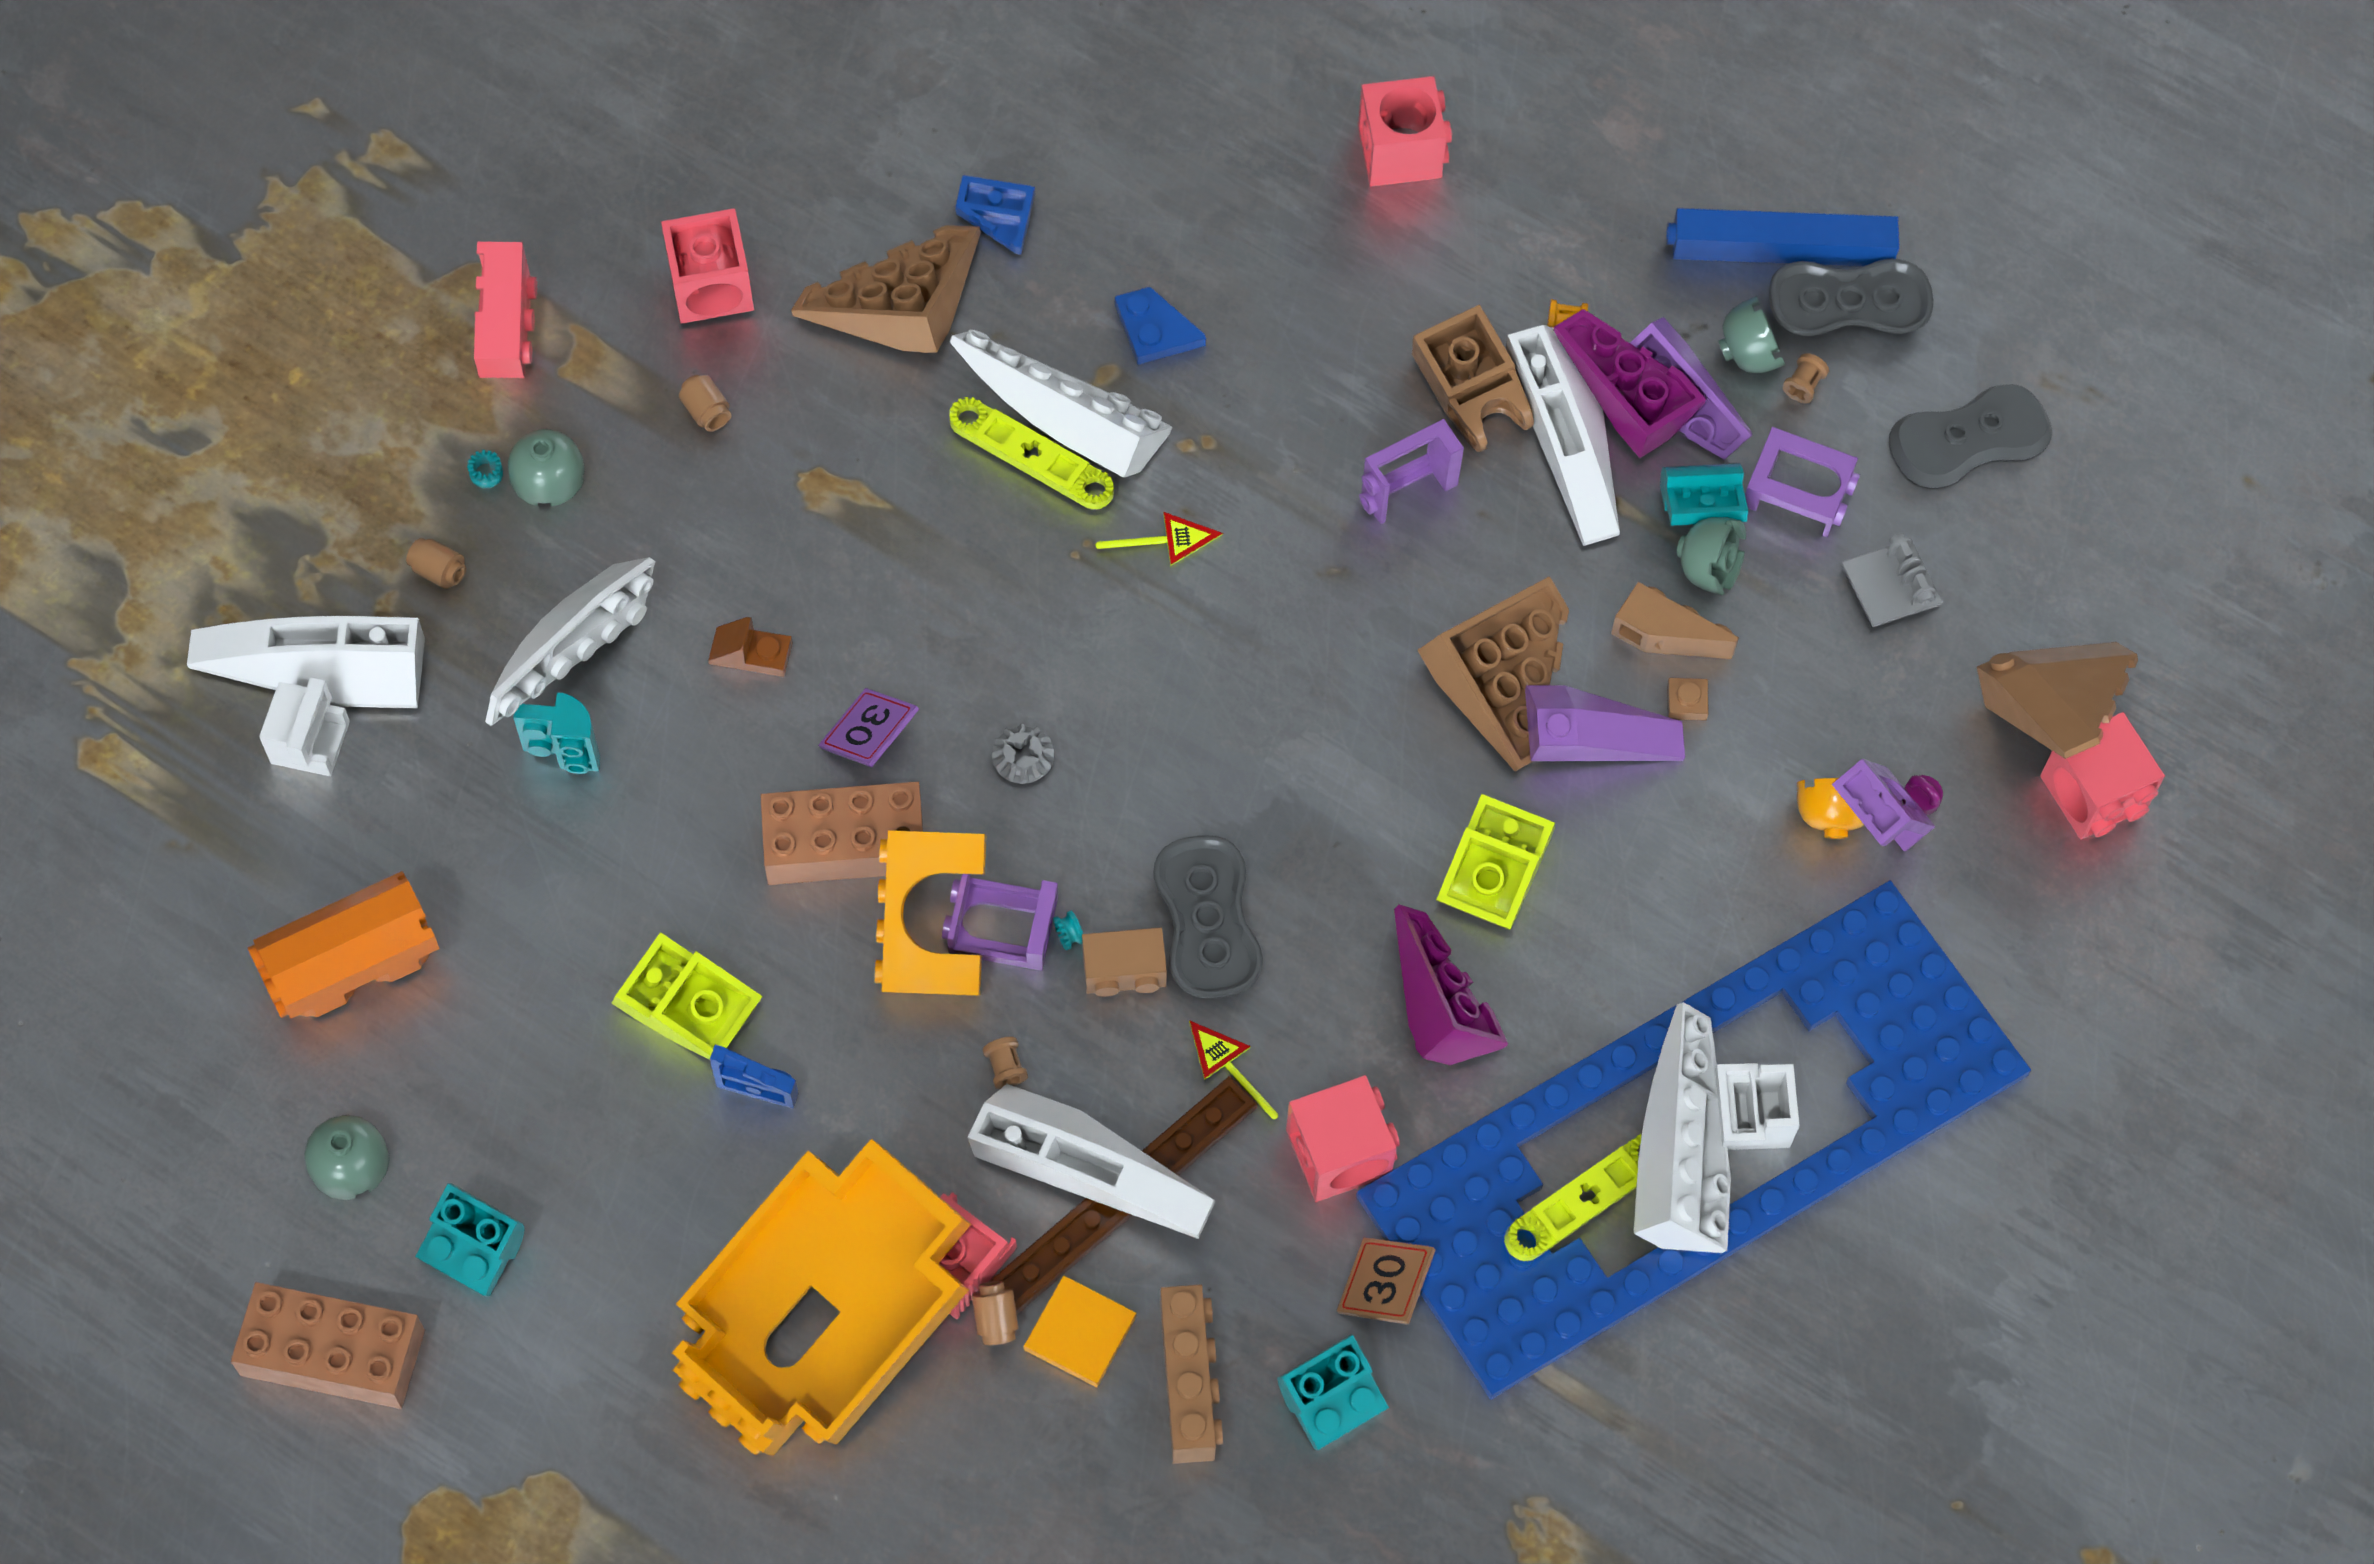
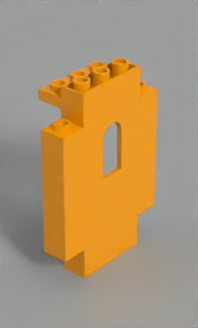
(867, 1248)

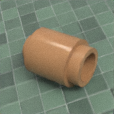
(705, 402)
(436, 562)
(995, 1313)

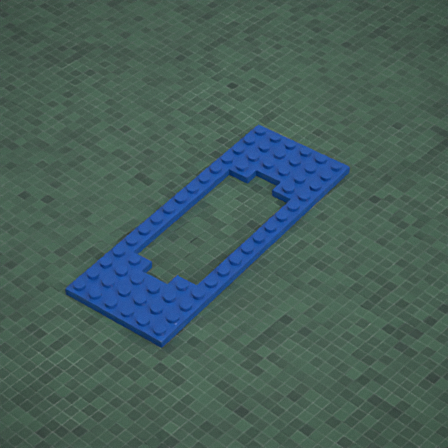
(1867, 964)

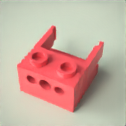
(975, 1255)

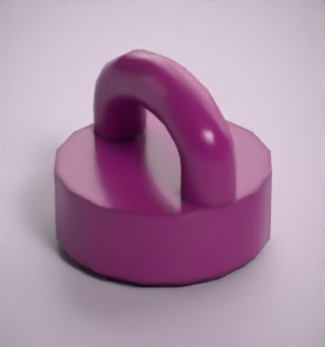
(1925, 792)

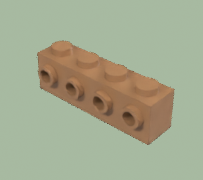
(1187, 1374)

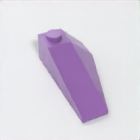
(1716, 423)
(1588, 727)

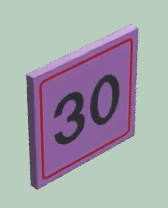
(868, 727)

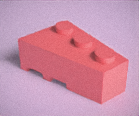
(503, 311)

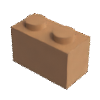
(1124, 961)

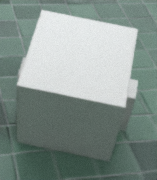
(304, 728)
(1757, 1105)

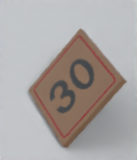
(1386, 1280)

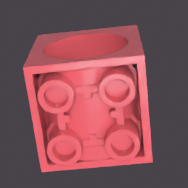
(1398, 156)
(707, 265)
(2105, 781)
(1342, 1137)

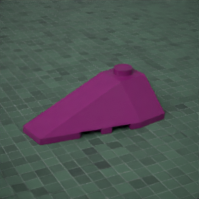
(1634, 390)
(1439, 1004)

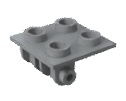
(1892, 582)

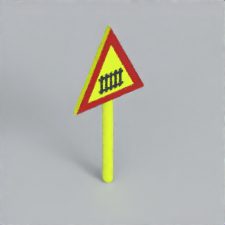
(1181, 537)
(1217, 1052)

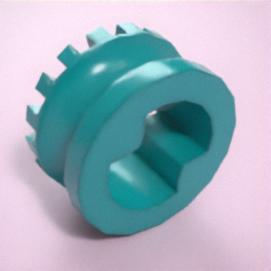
(494, 463)
(1069, 929)

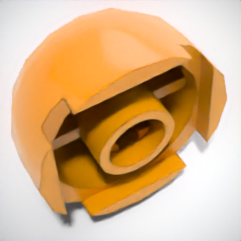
(1826, 809)

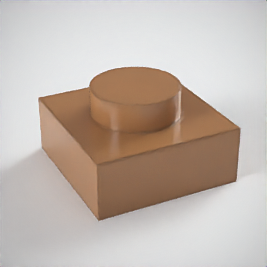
(1687, 699)

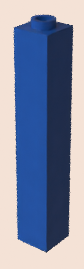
(1782, 237)

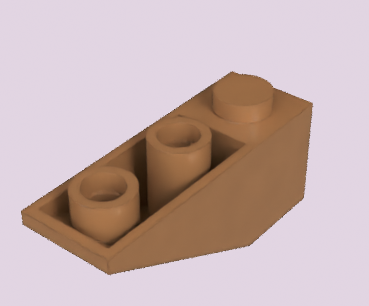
(1664, 627)

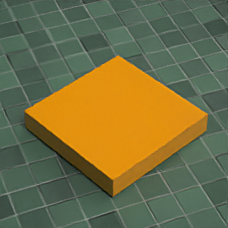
(1080, 1331)

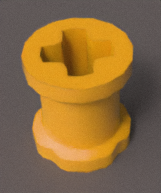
(1561, 312)

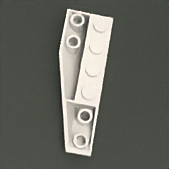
(1067, 409)
(1569, 430)
(573, 633)
(358, 656)
(1681, 1154)
(1084, 1158)

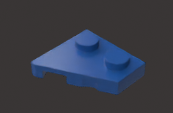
(997, 209)
(1155, 326)
(751, 1078)

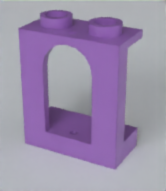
(1442, 459)
(1822, 509)
(1877, 802)
(973, 892)

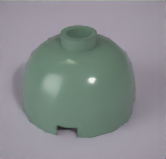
(1750, 339)
(546, 467)
(1712, 554)
(346, 1157)

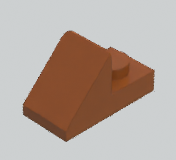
(743, 648)

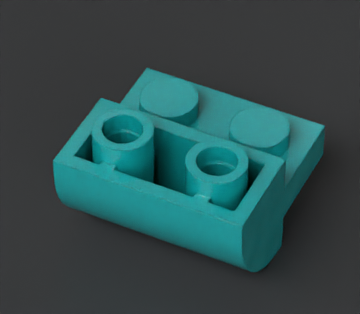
(1703, 492)
(559, 731)
(470, 1240)
(1332, 1392)

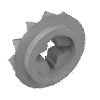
(1028, 768)

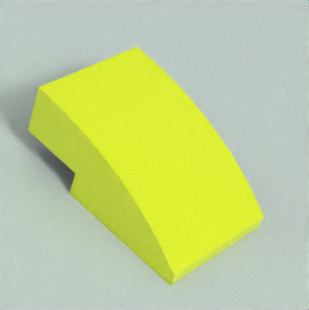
(1496, 862)
(686, 997)

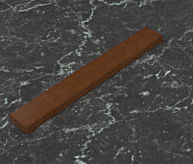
(1093, 1221)

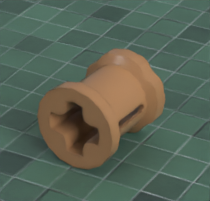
(1805, 378)
(1005, 1062)

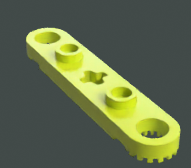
(1054, 464)
(1566, 1212)

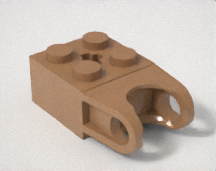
(1476, 384)

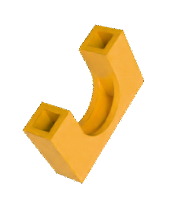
(909, 860)

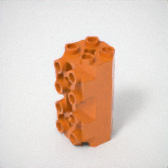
(334, 950)

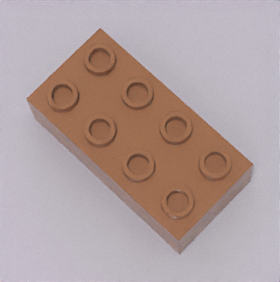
(834, 830)
(328, 1345)

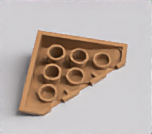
(902, 299)
(1492, 660)
(2058, 691)

